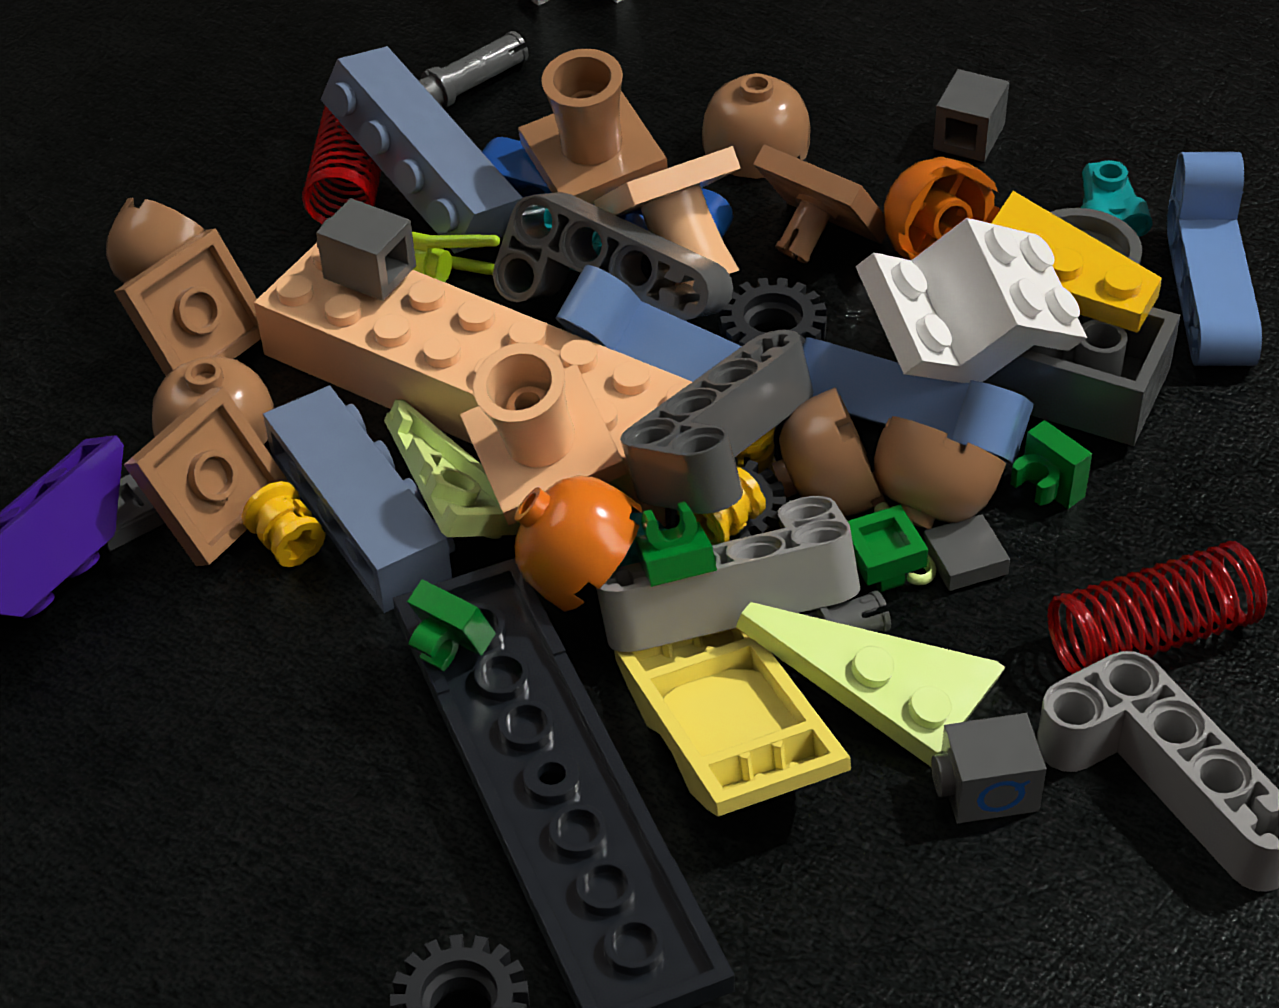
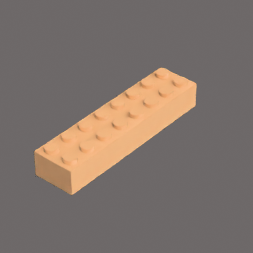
(429, 345)

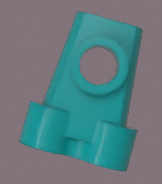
(1111, 192)

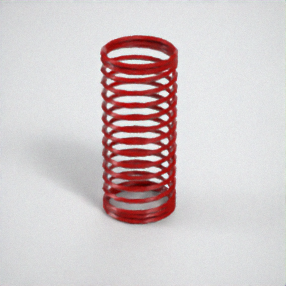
(320, 153)
(1223, 585)

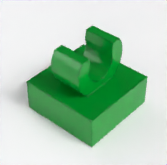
(1054, 465)
(887, 547)
(675, 551)
(446, 625)

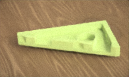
(447, 477)
(885, 679)

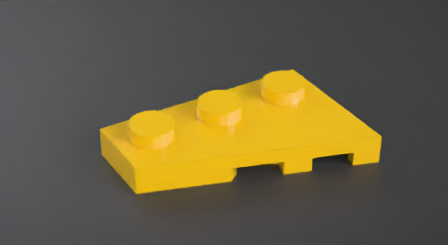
(1097, 276)

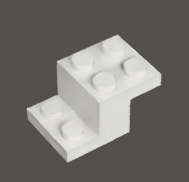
(971, 302)

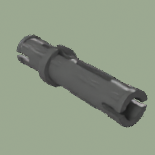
(473, 69)

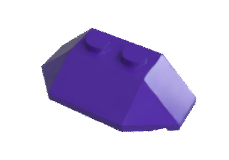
(59, 526)

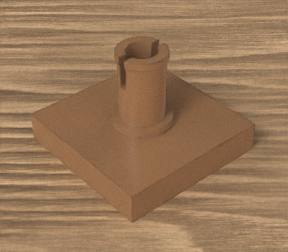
(818, 199)
(193, 304)
(204, 474)

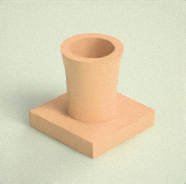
(676, 205)
(536, 425)

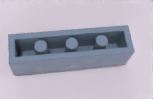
(419, 145)
(358, 495)

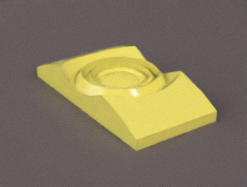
(731, 719)

